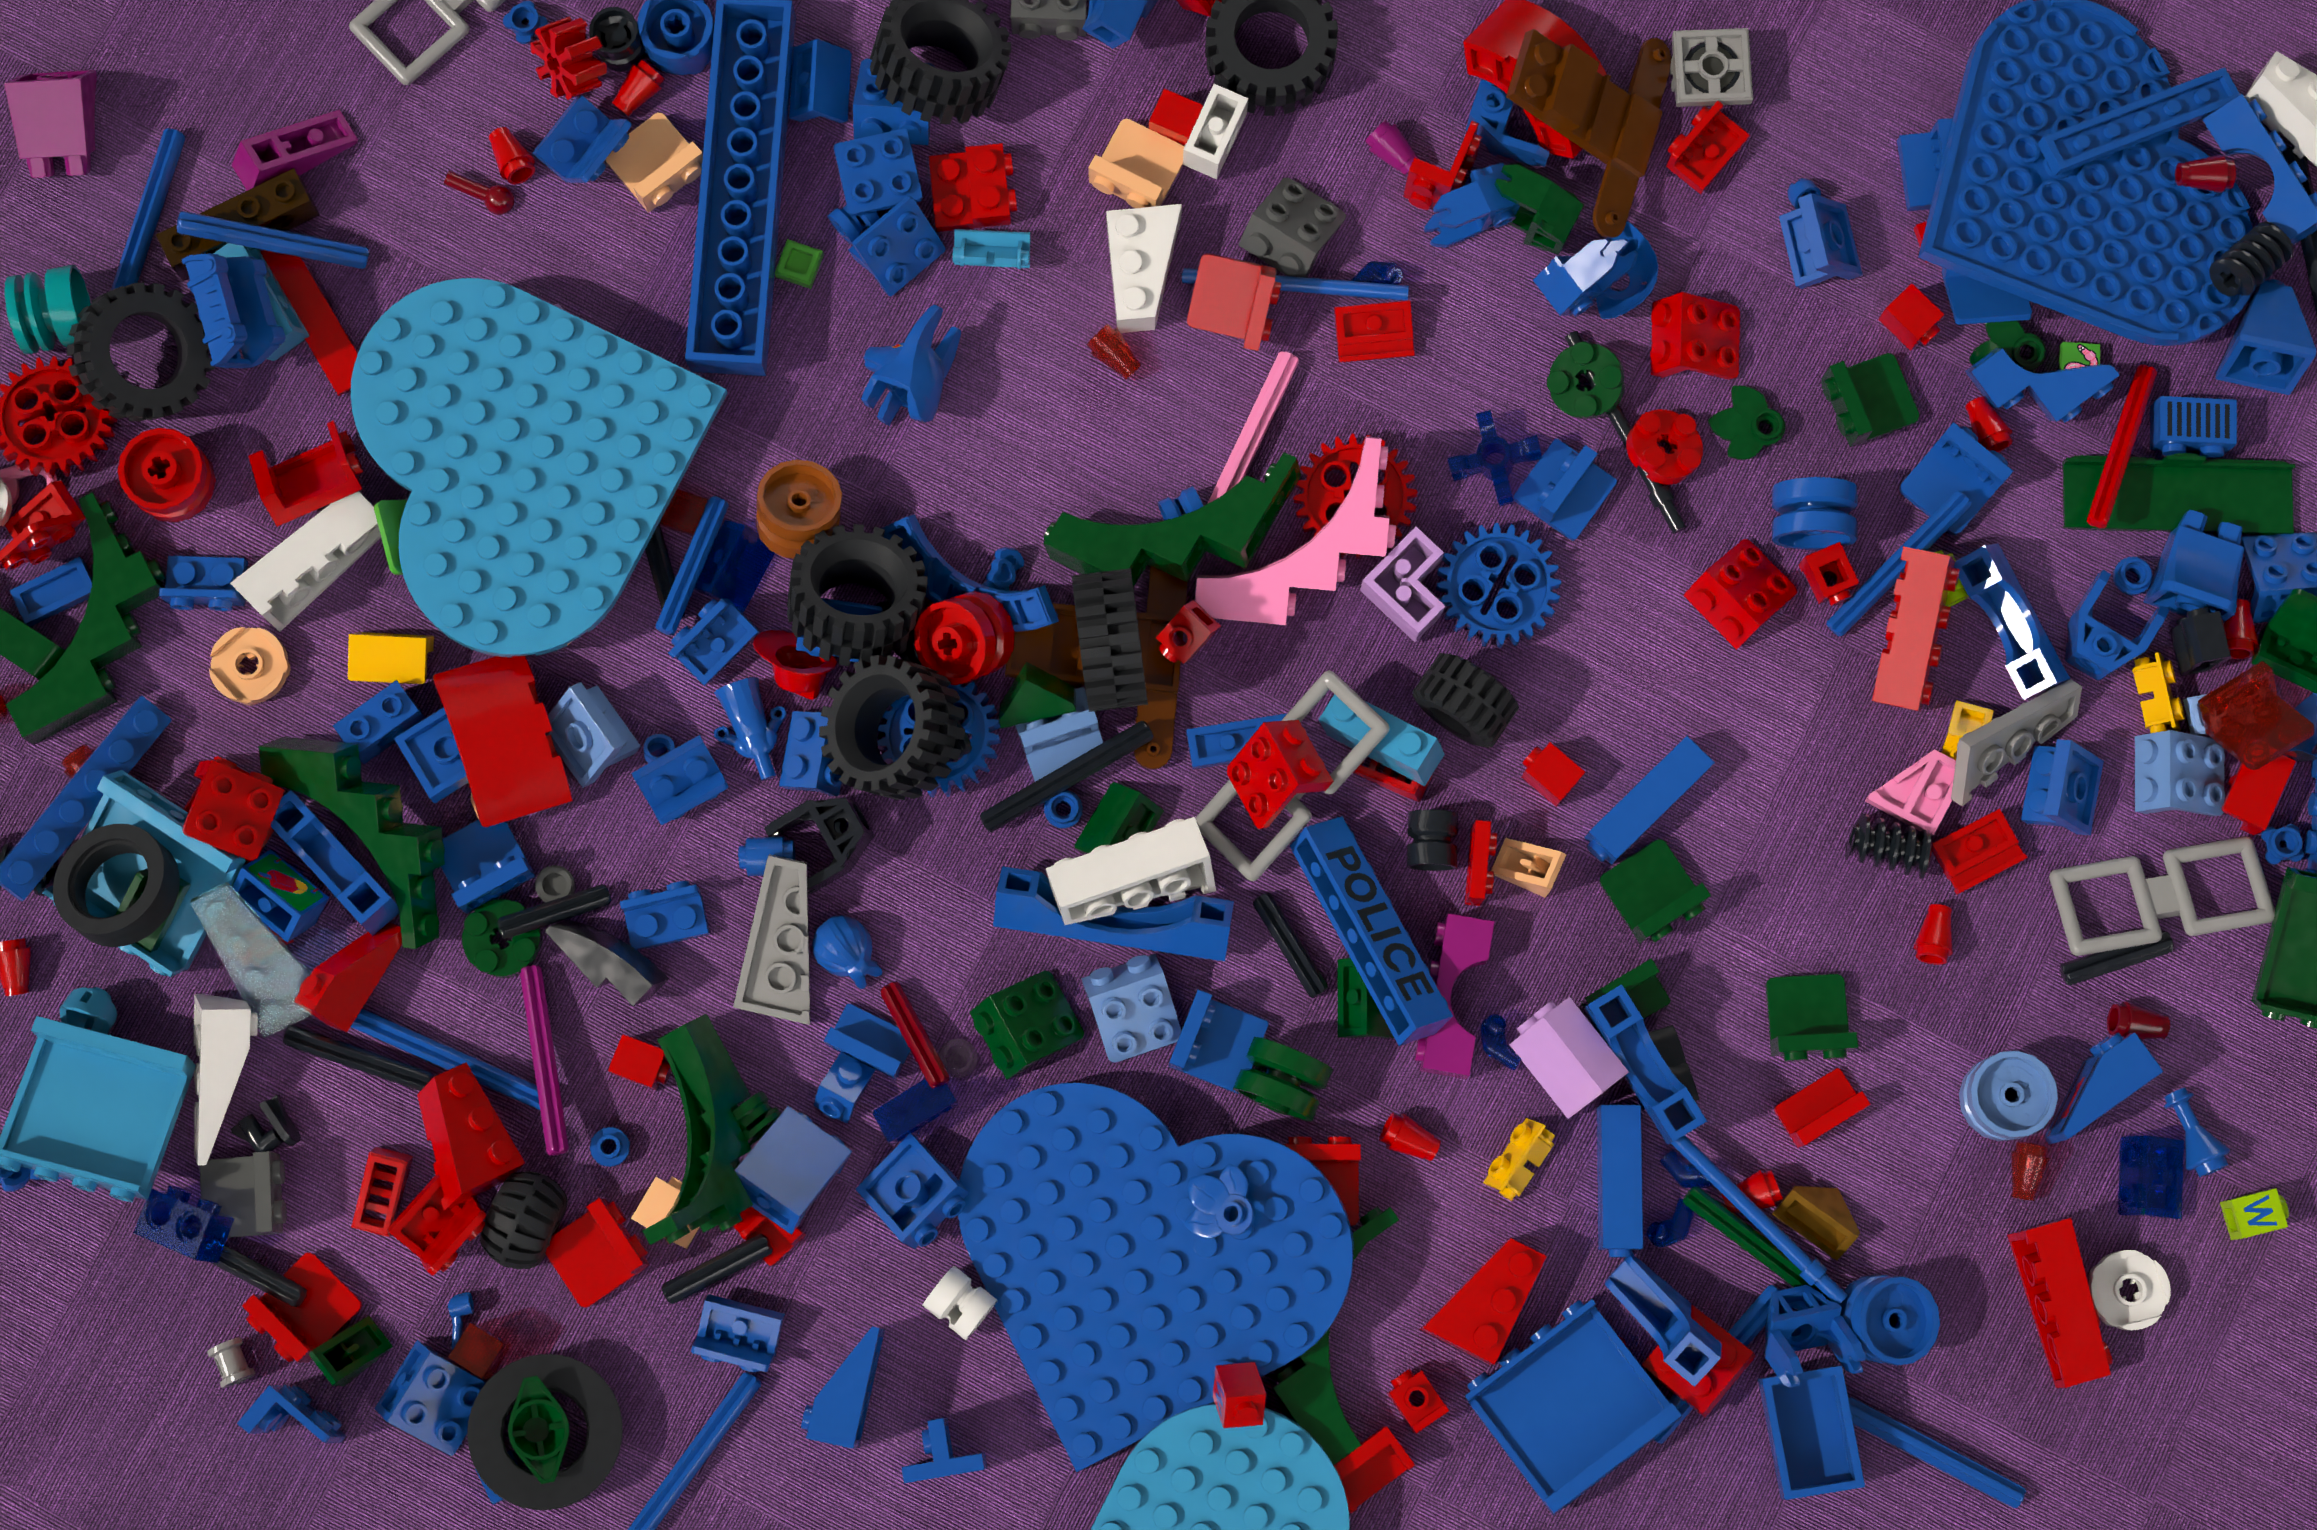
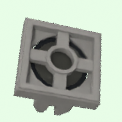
(1712, 70)

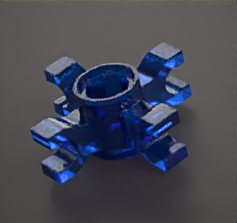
(1521, 451)

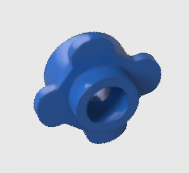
(520, 12)
(2291, 836)

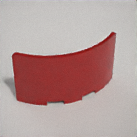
(1495, 47)
(503, 738)

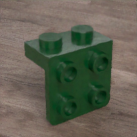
(1869, 398)
(2290, 640)
(1653, 891)
(1808, 1017)
(1026, 1023)

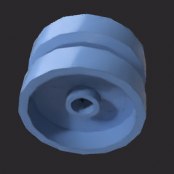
(2031, 1090)

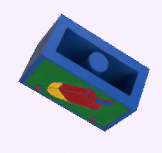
(280, 895)

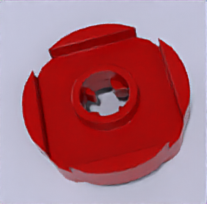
(1678, 432)

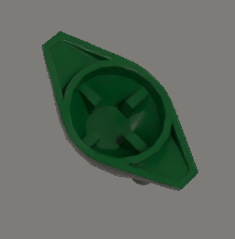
(538, 1429)

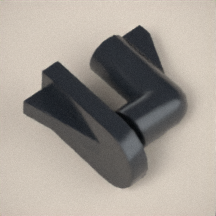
(283, 1130)

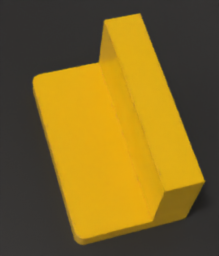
(388, 657)

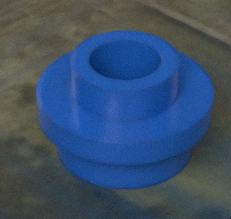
(2142, 571)
(1063, 822)
(622, 1147)

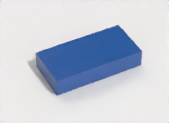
(53, 592)

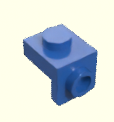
(843, 1087)

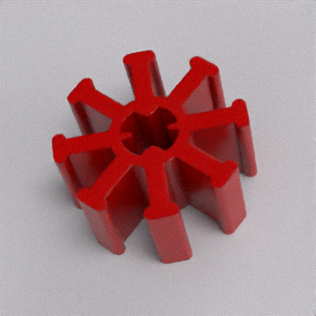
(568, 57)

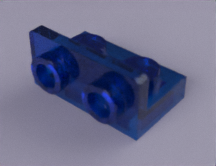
(913, 1110)
(2151, 1177)

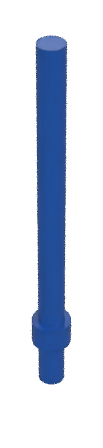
(1328, 286)
(1811, 1270)

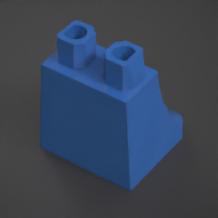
(2198, 568)

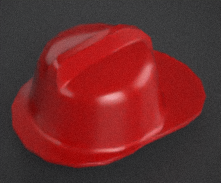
(793, 669)

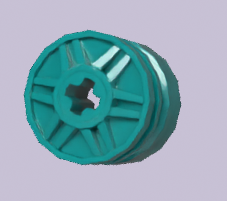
(42, 311)

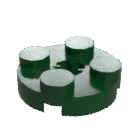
(1608, 377)
(489, 957)

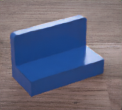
(820, 82)
(869, 1040)

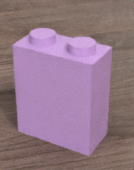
(1567, 1056)

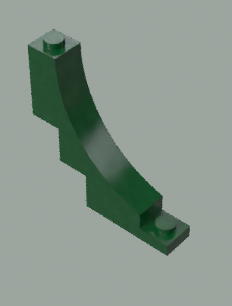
(1225, 527)

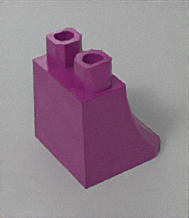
(54, 119)

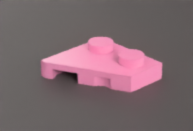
(1919, 792)

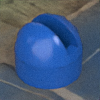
(1803, 186)
(657, 745)

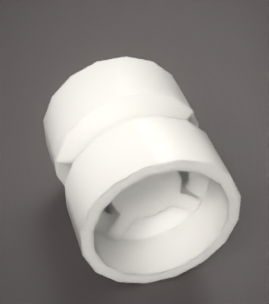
(959, 1302)

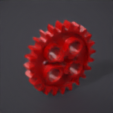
(58, 447)
(1321, 498)

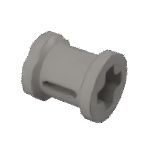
(231, 1362)

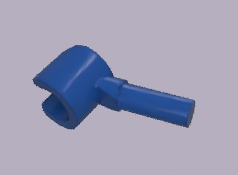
(459, 1306)

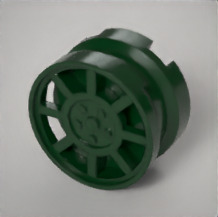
(755, 1117)

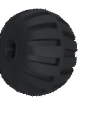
(523, 1219)

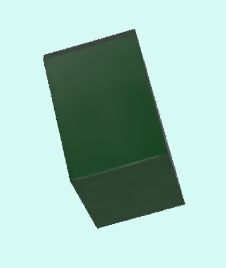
(1035, 697)
(351, 1352)

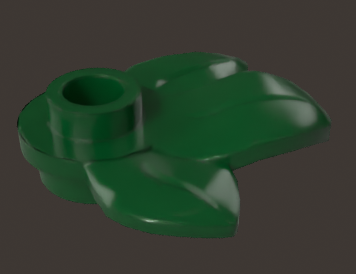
(2011, 338)
(1742, 423)

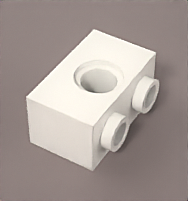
(1215, 131)

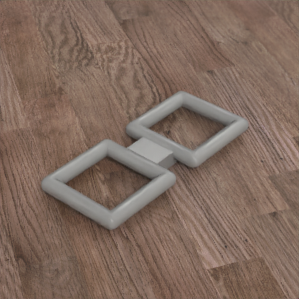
(446, 9)
(1301, 814)
(2162, 896)

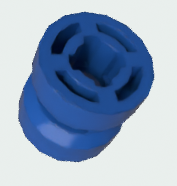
(849, 226)
(1187, 502)

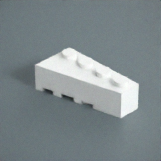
(309, 560)
(1133, 872)

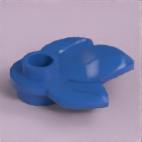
(1214, 1202)

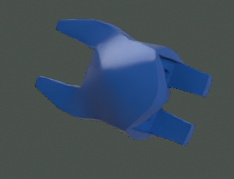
(911, 370)

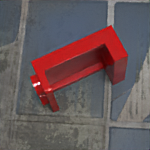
(309, 478)

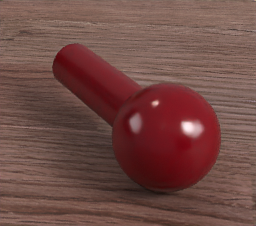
(497, 198)

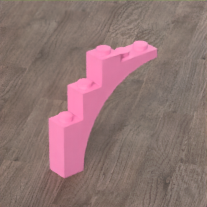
(1354, 529)

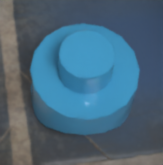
(89, 1009)

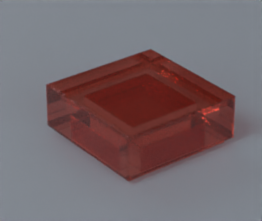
(684, 512)

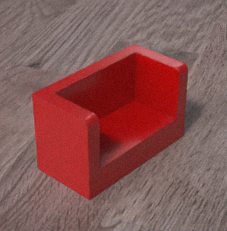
(1372, 1467)

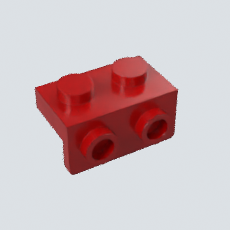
(1706, 148)

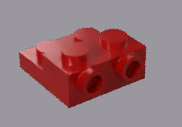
(972, 188)

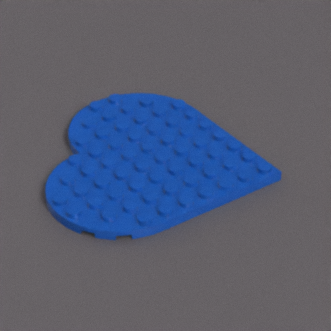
(2096, 241)
(1107, 1288)

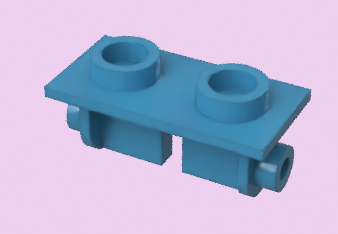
(991, 248)

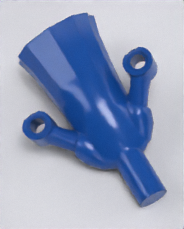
(746, 714)

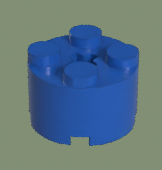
(673, 49)

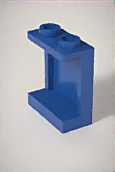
(791, 1168)

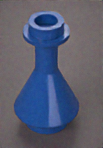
(2203, 1150)

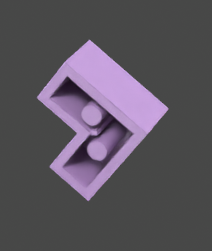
(1398, 588)

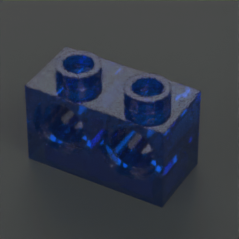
(182, 1229)

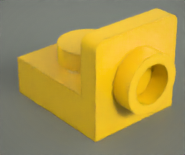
(1964, 719)

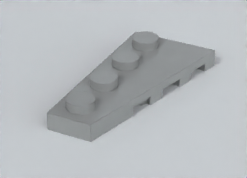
(2011, 737)
(777, 953)

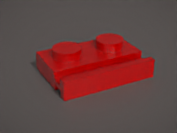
(1374, 331)
(1978, 851)
(1479, 880)

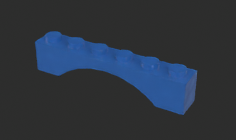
(1187, 928)

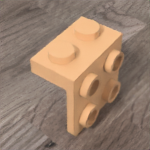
(656, 162)
(1137, 165)

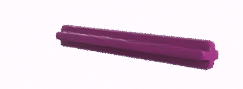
(544, 1060)

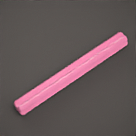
(1257, 423)

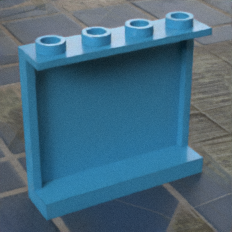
(201, 865)
(94, 1110)

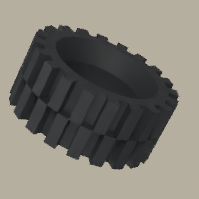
(950, 25)
(1271, 86)
(96, 368)
(861, 560)
(1109, 640)
(856, 719)

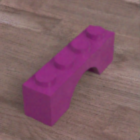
(1463, 945)

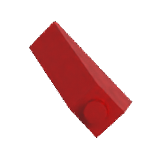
(346, 980)

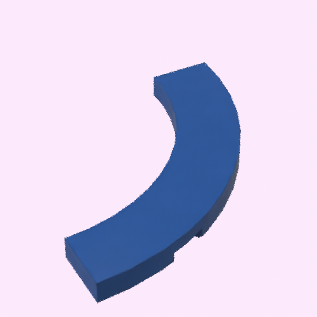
(1027, 608)

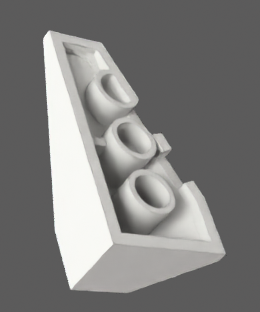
(222, 1043)

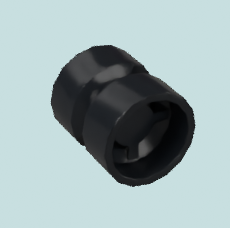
(619, 38)
(1432, 840)

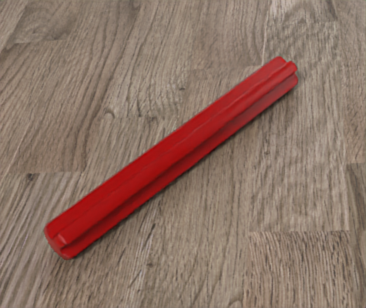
(2121, 446)

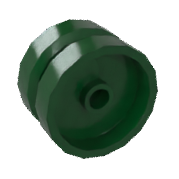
(1285, 1073)

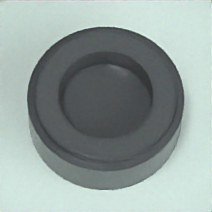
(554, 883)

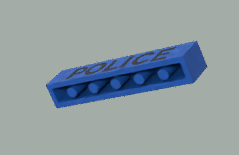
(1371, 931)

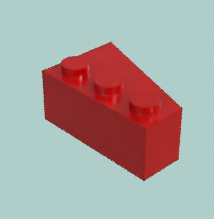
(466, 1136)
(1488, 1303)

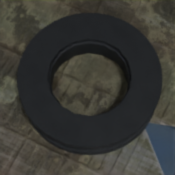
(583, 1475)

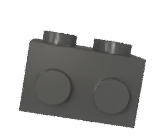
(1048, 17)
(1291, 228)
(248, 1191)

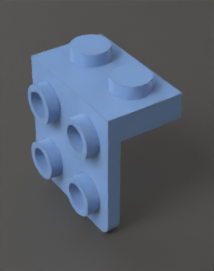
(2178, 773)
(1132, 1007)

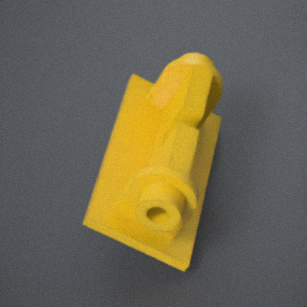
(2157, 678)
(1527, 1142)

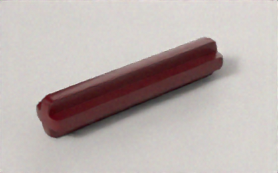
(914, 1034)

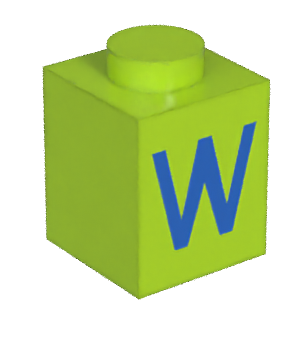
(2255, 1214)

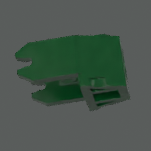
(1545, 208)

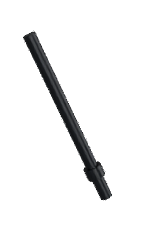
(1660, 495)

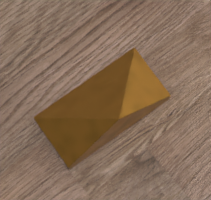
(1819, 1217)

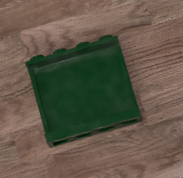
(2289, 962)

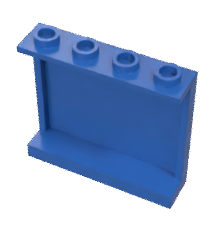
(1571, 1406)

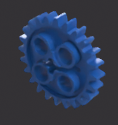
(1528, 601)
(977, 724)

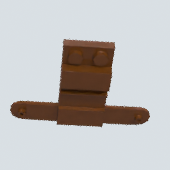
(1594, 113)
(1057, 652)

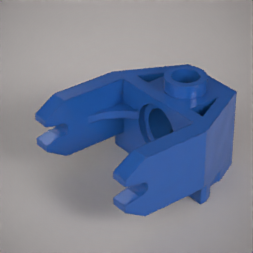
(1492, 112)
(1471, 208)
(1576, 280)
(2089, 634)
(1812, 1325)

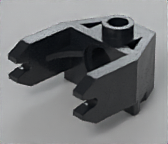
(830, 819)

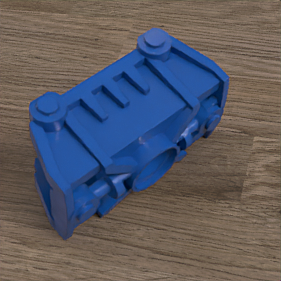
(234, 309)

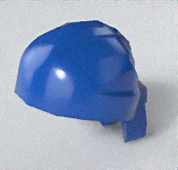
(845, 949)

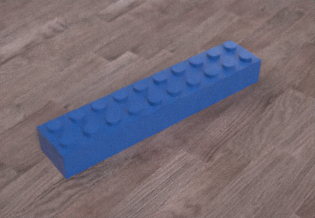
(741, 187)

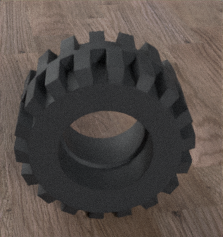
(1465, 700)

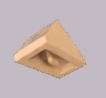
(1528, 866)

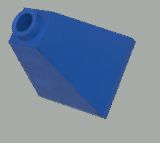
(2270, 343)

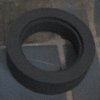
(86, 857)

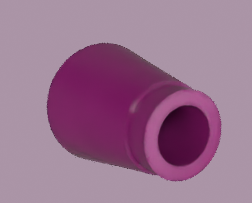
(1391, 146)

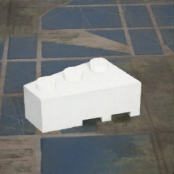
(2290, 102)
(1140, 260)

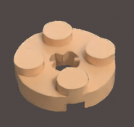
(249, 643)

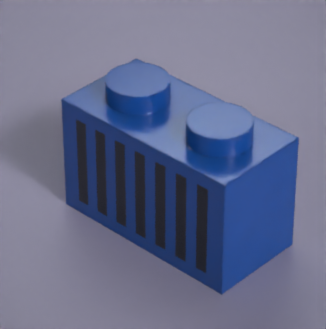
(2193, 425)

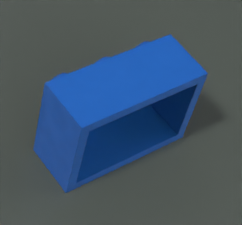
(1811, 1434)

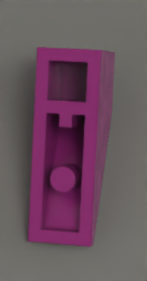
(293, 146)

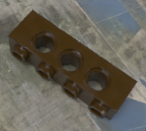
(273, 204)

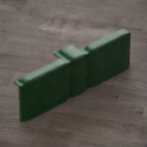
(2160, 492)

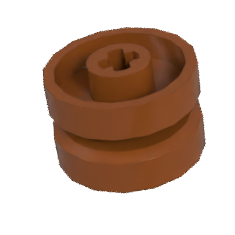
(795, 504)

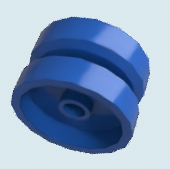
(1814, 513)
(1891, 1318)

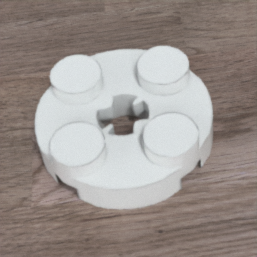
(2147, 1304)

